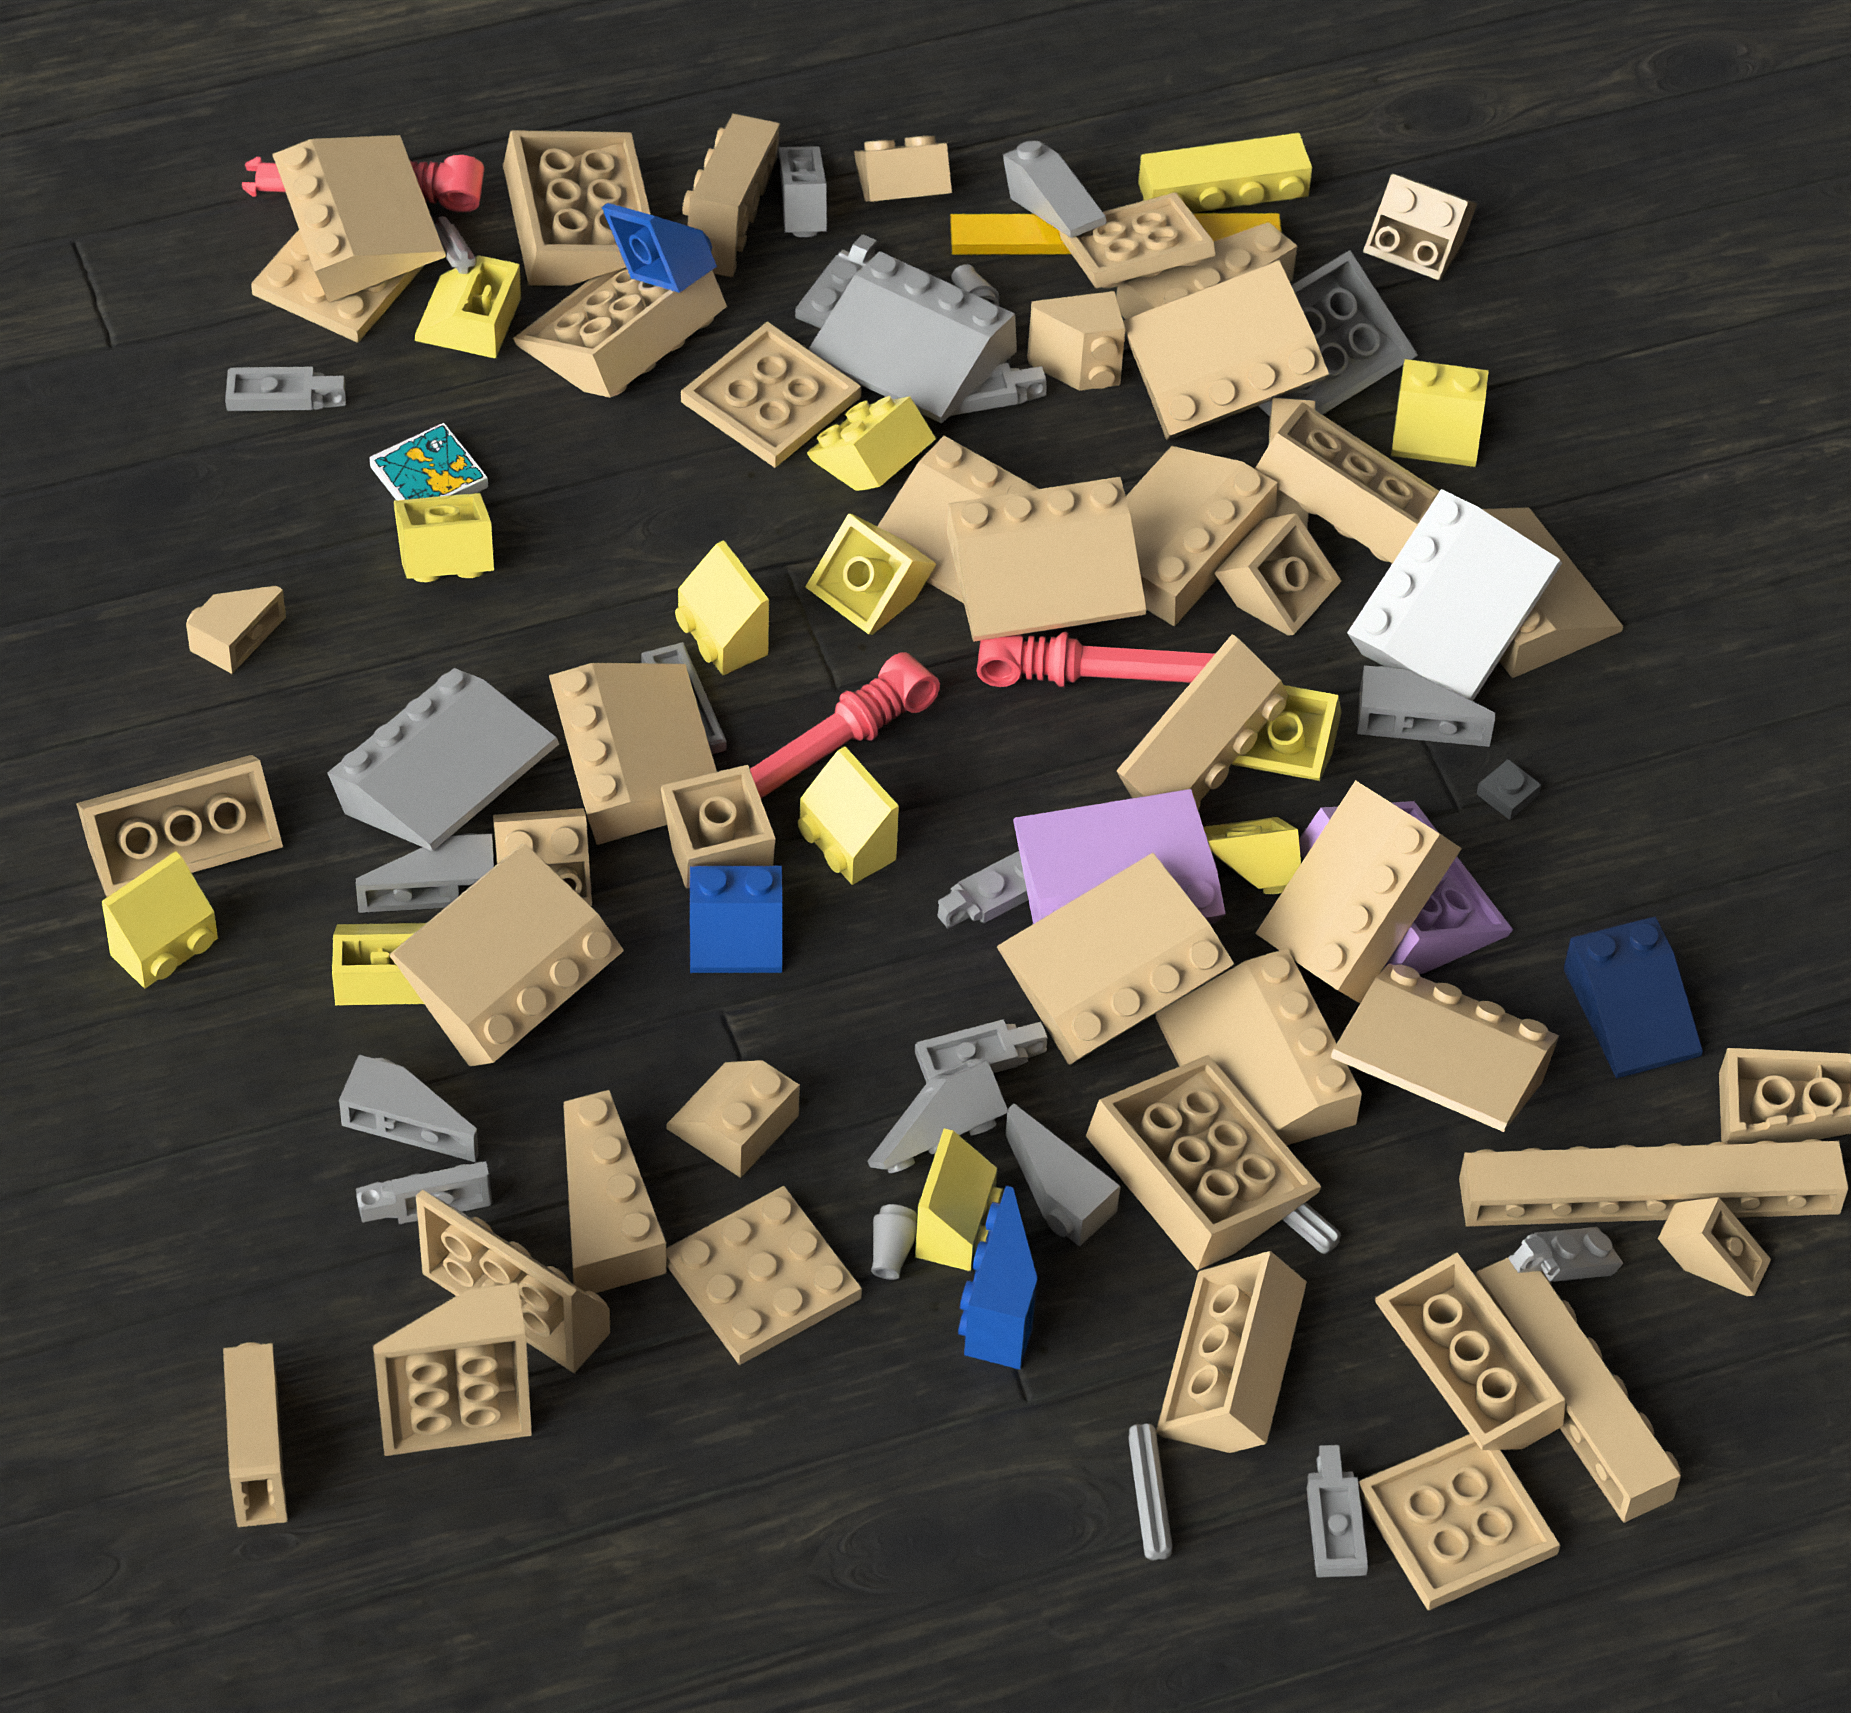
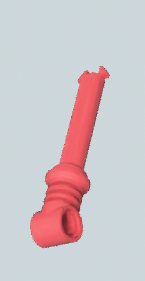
(453, 183)
(1066, 659)
(858, 716)

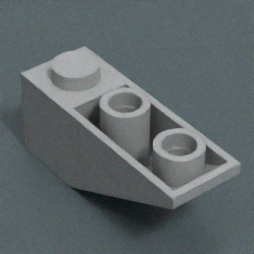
(954, 1100)

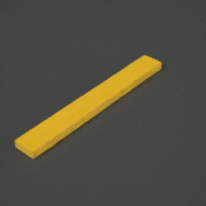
(1035, 236)

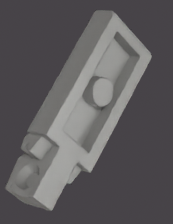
(831, 284)
(1005, 388)
(282, 389)
(985, 893)
(997, 1042)
(462, 1187)
(1567, 1254)
(1336, 1518)

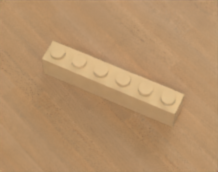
(1598, 1416)

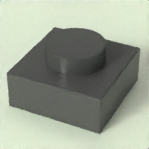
(1508, 789)

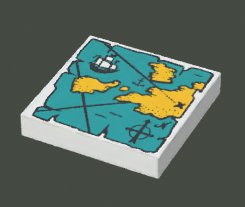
(428, 467)

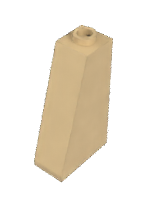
(254, 1435)

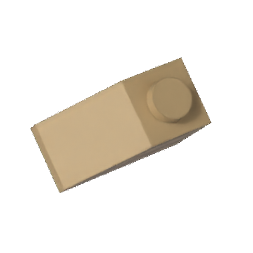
(234, 625)
(1714, 1245)

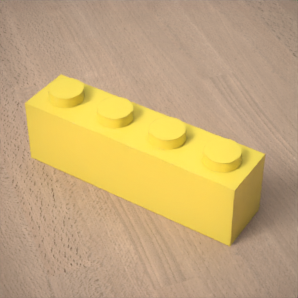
(1229, 173)

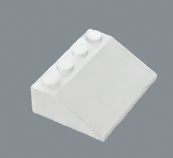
(1454, 597)

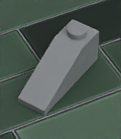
(803, 190)
(1050, 190)
(1412, 707)
(427, 877)
(398, 1106)
(1066, 1186)

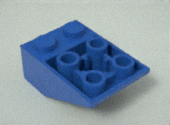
(1003, 1292)

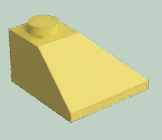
(869, 574)
(1258, 850)

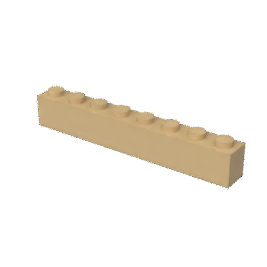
(1648, 1181)

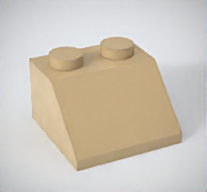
(1078, 339)
(1278, 574)
(717, 821)
(738, 1113)

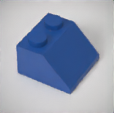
(659, 249)
(735, 919)

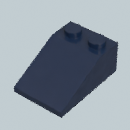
(1633, 996)

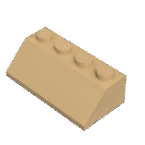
(1346, 482)
(1206, 726)
(200, 814)
(1233, 1354)
(1474, 1356)

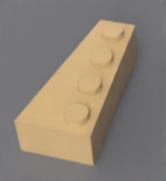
(731, 186)
(1233, 257)
(1784, 1095)
(609, 1208)

